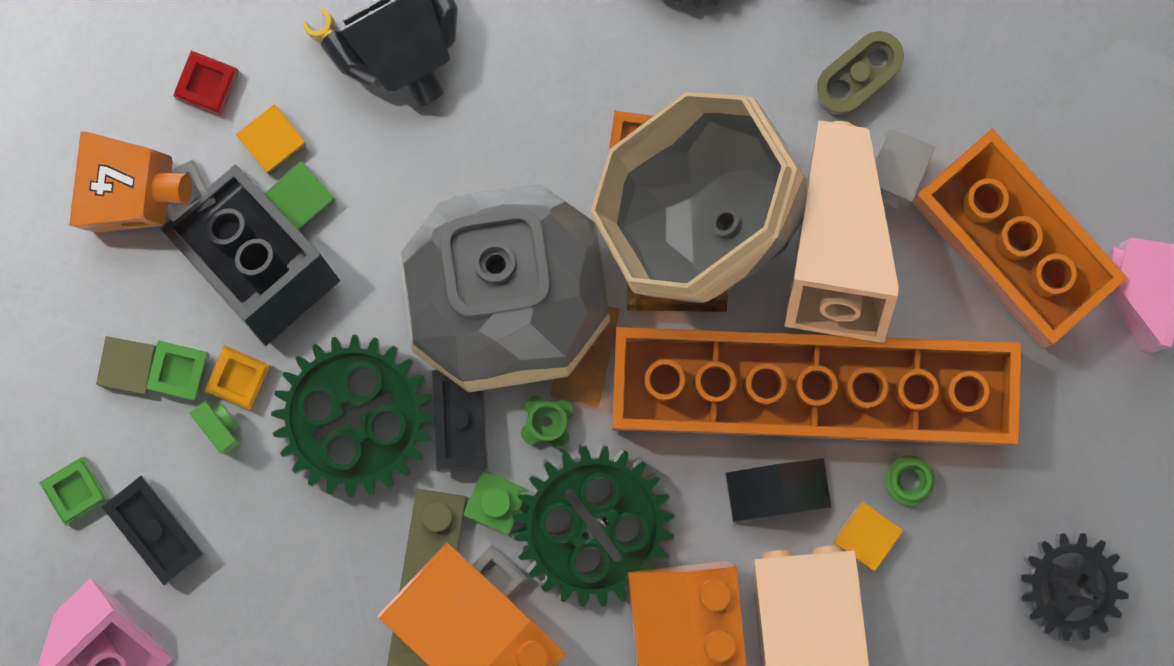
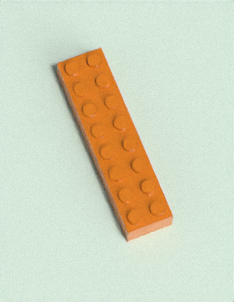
(816, 386)

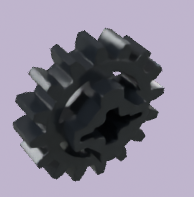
(1085, 567)

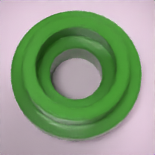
(925, 476)

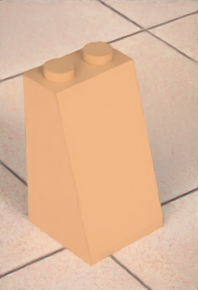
(844, 254)
(809, 609)

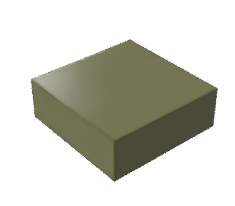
(125, 365)

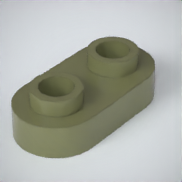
(858, 74)

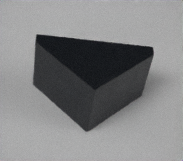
(778, 489)

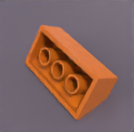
(1018, 239)
(687, 616)

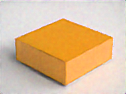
(271, 139)
(237, 378)
(868, 535)

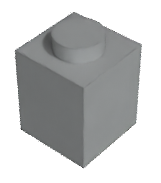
(900, 167)

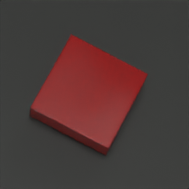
(205, 83)

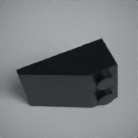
(251, 255)

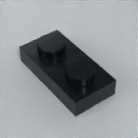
(458, 426)
(153, 530)

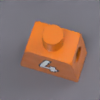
(123, 186)

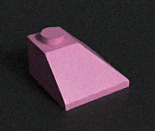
(1147, 293)
(99, 631)

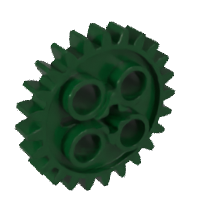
(332, 375)
(557, 552)

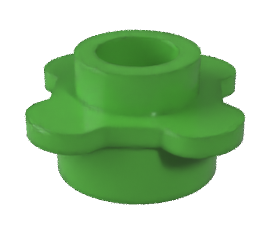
(537, 411)

